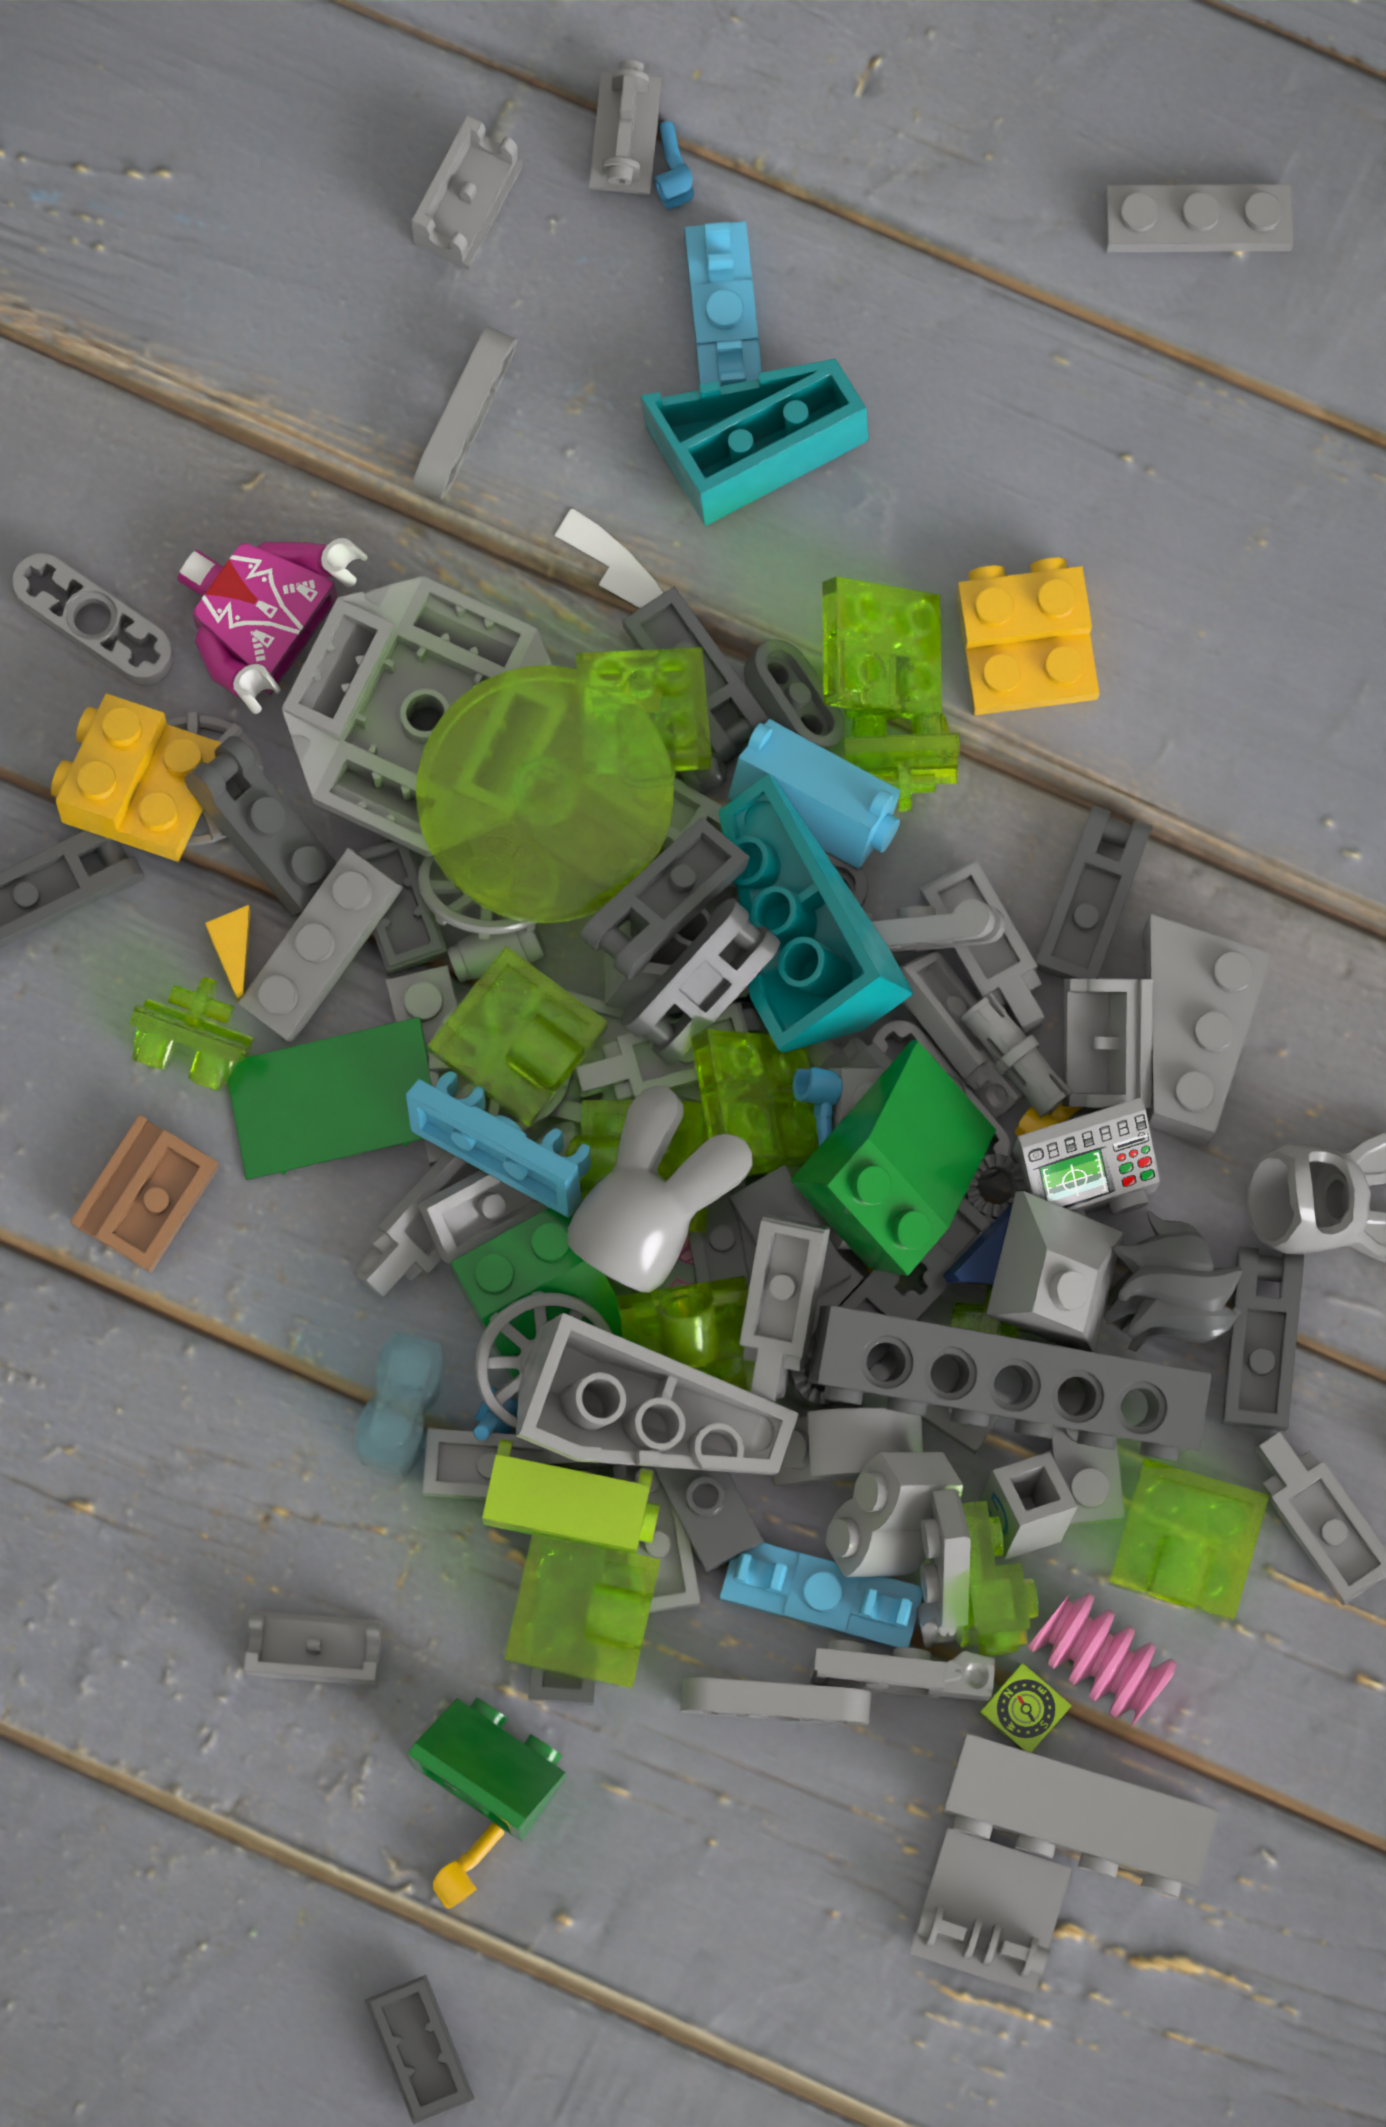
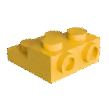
(1027, 637)
(132, 778)

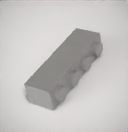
(1079, 1813)

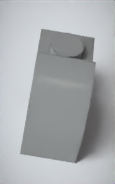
(841, 1441)

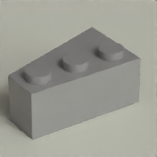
(1200, 1021)

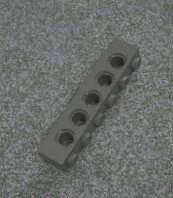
(1173, 1394)

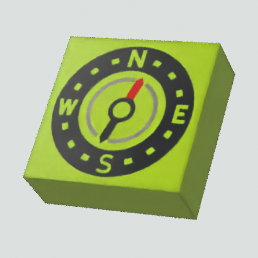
(1025, 1709)

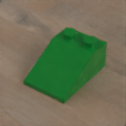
(898, 1163)
(526, 1261)
(488, 1766)

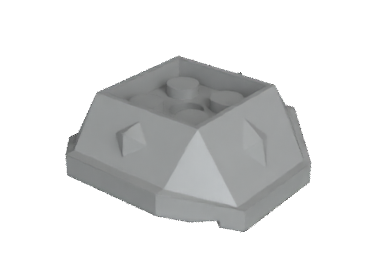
(370, 672)

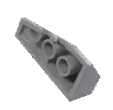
(631, 1406)

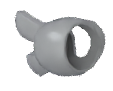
(1319, 1198)
(635, 1218)

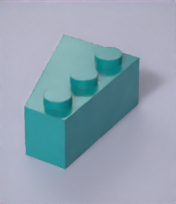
(755, 434)

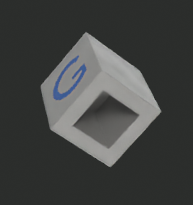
(1030, 1503)

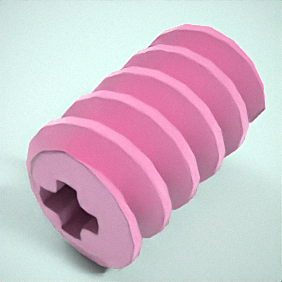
(1103, 1657)

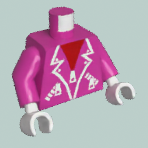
(263, 608)

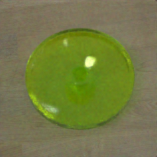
(544, 793)

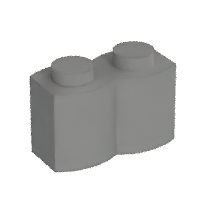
(882, 1522)

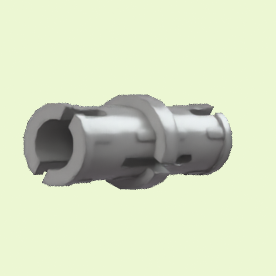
(1016, 1055)

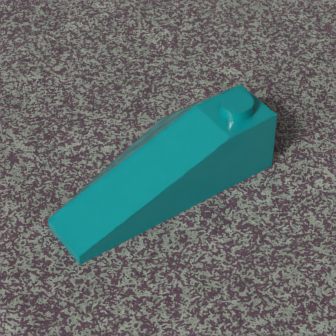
(831, 960)

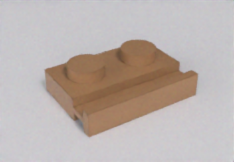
(145, 1194)

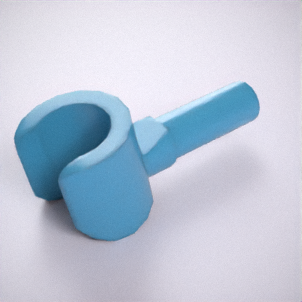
(675, 184)
(823, 1090)
(490, 1422)

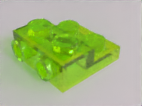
(997, 1594)

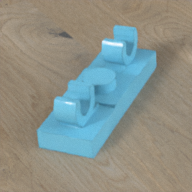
(722, 302)
(497, 1144)
(820, 1596)

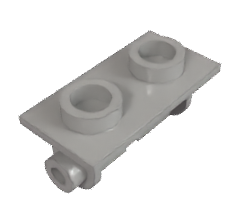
(625, 130)

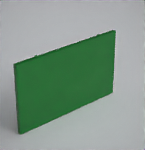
(327, 1098)

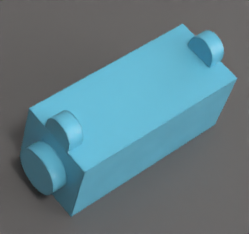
(838, 801)

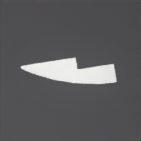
(625, 574)

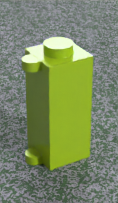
(569, 1503)

